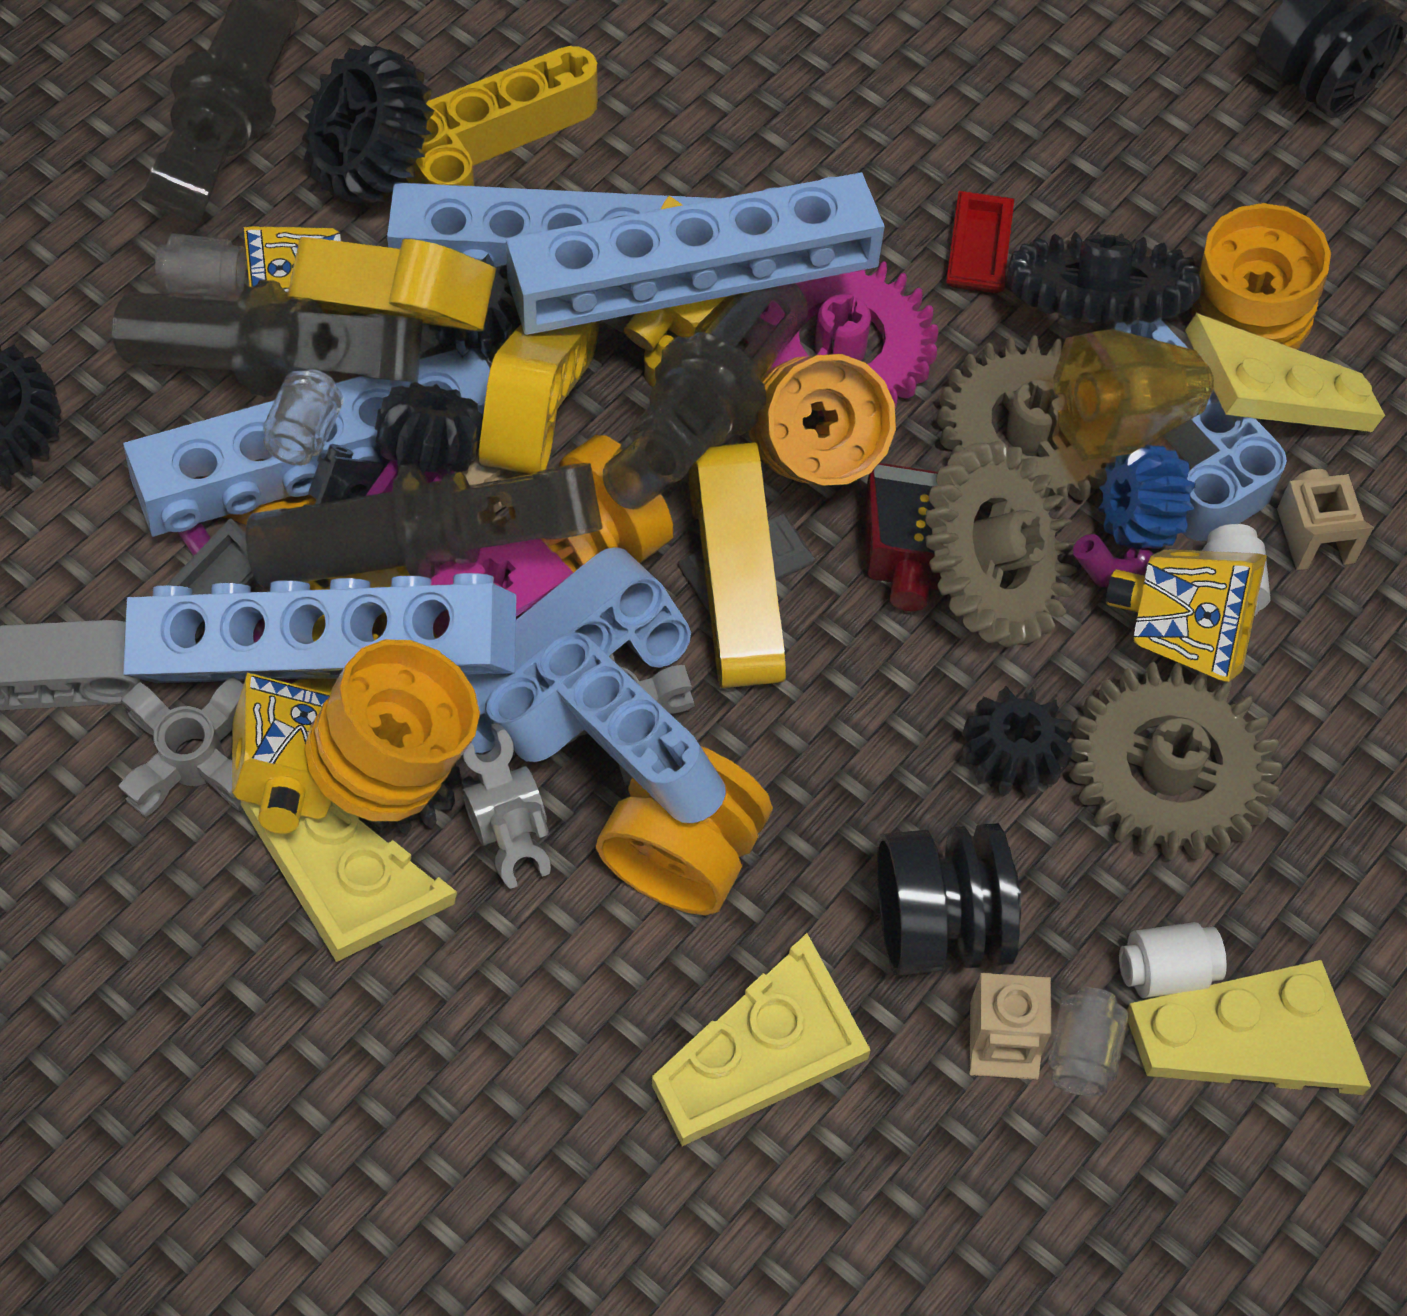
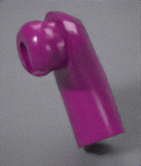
(1101, 564)

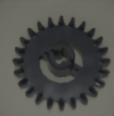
(1104, 279)

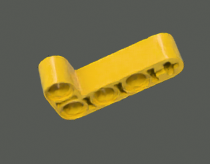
(506, 113)
(410, 281)
(525, 390)
(738, 565)

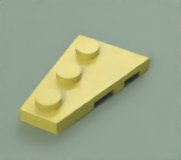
(1280, 382)
(352, 879)
(1253, 1029)
(765, 1048)

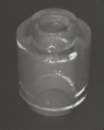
(201, 265)
(302, 416)
(1087, 1042)

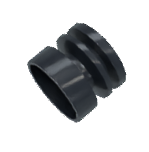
(1331, 49)
(960, 898)

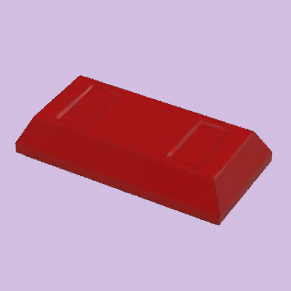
(980, 242)

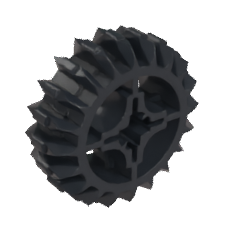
(367, 124)
(27, 433)

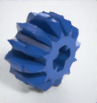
(1147, 497)

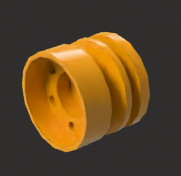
(1264, 272)
(855, 423)
(636, 531)
(391, 730)
(680, 862)

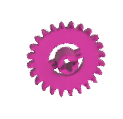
(845, 310)

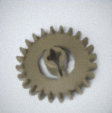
(1013, 537)
(1189, 725)

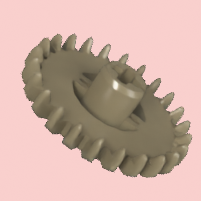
(1028, 393)

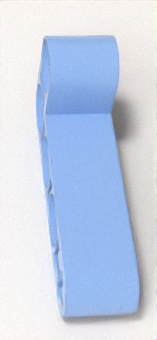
(1221, 455)
(611, 604)
(580, 688)

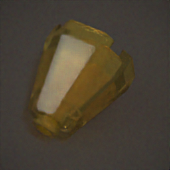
(1126, 391)

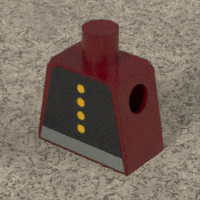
(898, 531)

